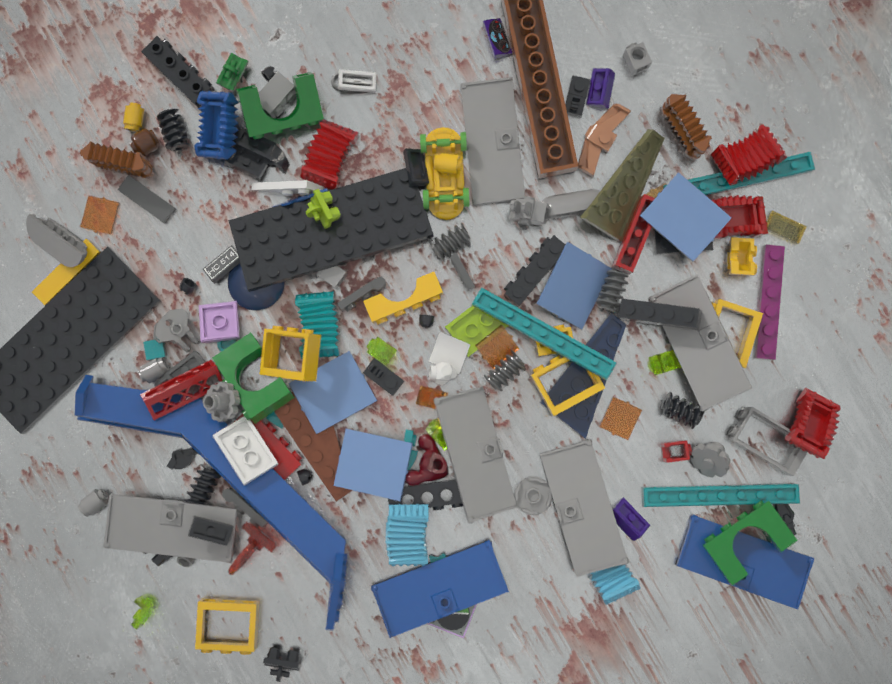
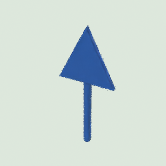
(299, 198)

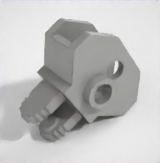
(528, 211)
(178, 328)

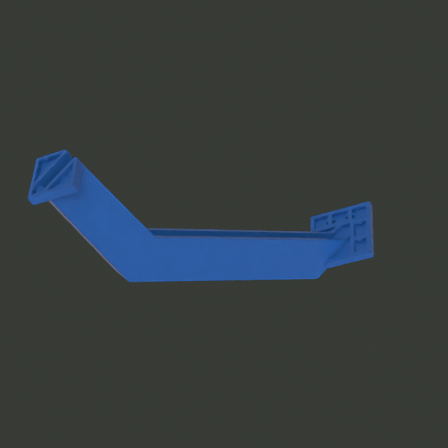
(266, 494)

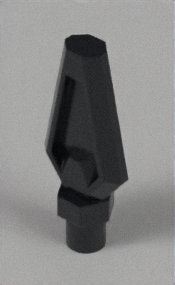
(787, 515)

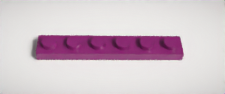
(770, 301)

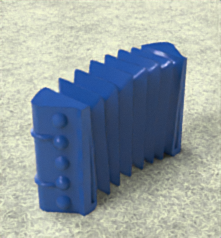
(217, 125)

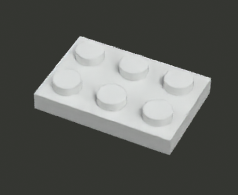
(245, 450)

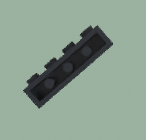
(175, 69)
(530, 276)

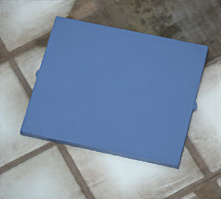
(685, 217)
(574, 285)
(335, 393)
(373, 464)

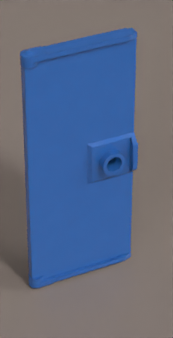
(771, 573)
(439, 589)

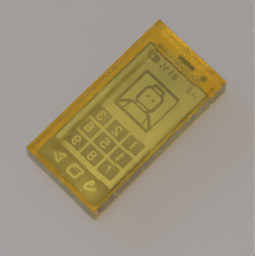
(785, 227)

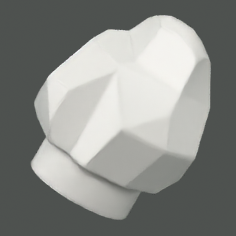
(442, 373)

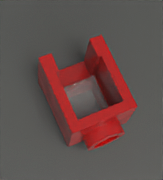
(676, 451)

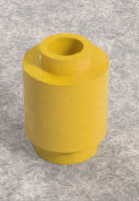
(133, 117)
(447, 163)

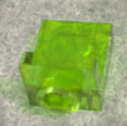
(381, 350)
(664, 362)
(435, 430)
(143, 614)

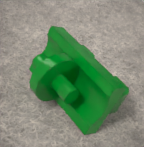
(232, 72)

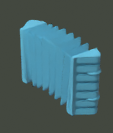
(407, 535)
(614, 583)

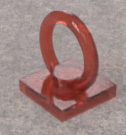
(256, 541)

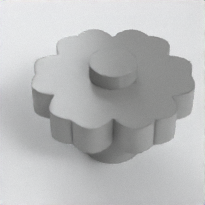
(222, 401)
(711, 459)

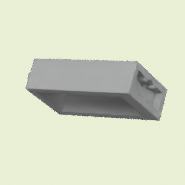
(796, 456)

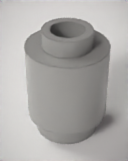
(153, 370)
(93, 502)

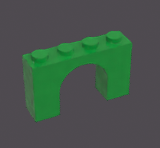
(306, 110)
(255, 403)
(762, 517)

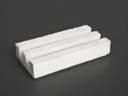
(341, 80)

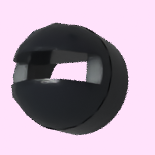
(268, 73)
(187, 285)
(426, 320)
(304, 476)

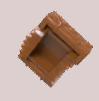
(686, 125)
(117, 159)

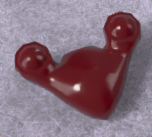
(431, 464)

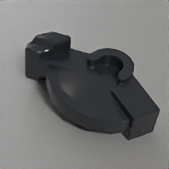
(181, 458)

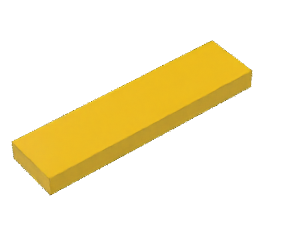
(63, 275)

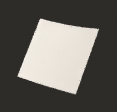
(450, 351)

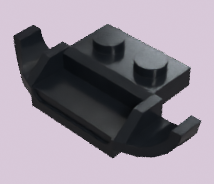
(255, 155)

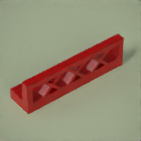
(178, 384)

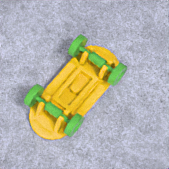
(445, 191)

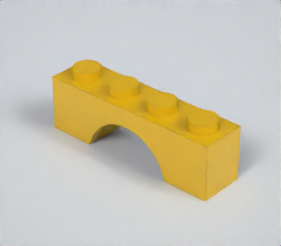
(426, 289)

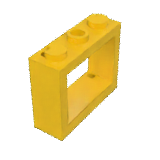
(750, 331)
(270, 353)
(554, 410)
(227, 605)

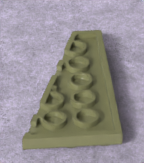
(618, 199)

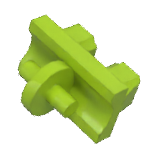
(319, 209)

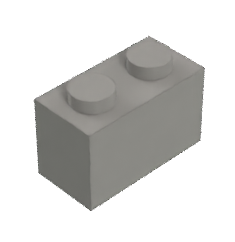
(276, 95)

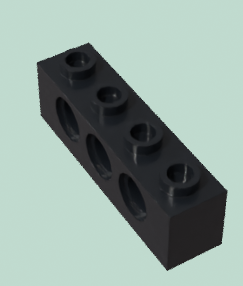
(435, 489)

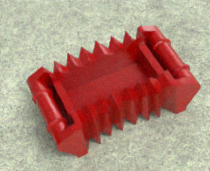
(327, 154)
(749, 155)
(746, 216)
(814, 424)

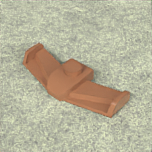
(600, 137)

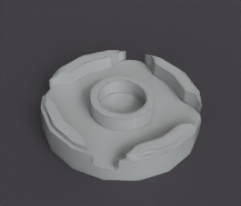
(533, 495)

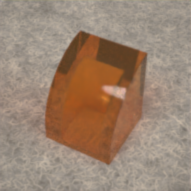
(426, 396)

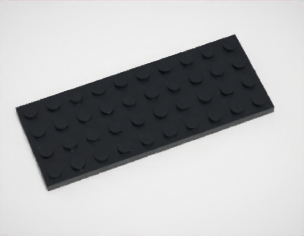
(288, 244)
(70, 337)

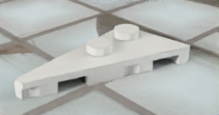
(287, 188)

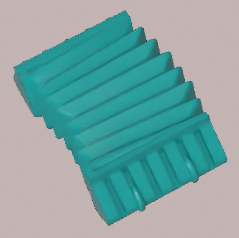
(319, 316)

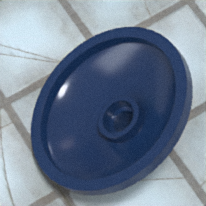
(254, 300)

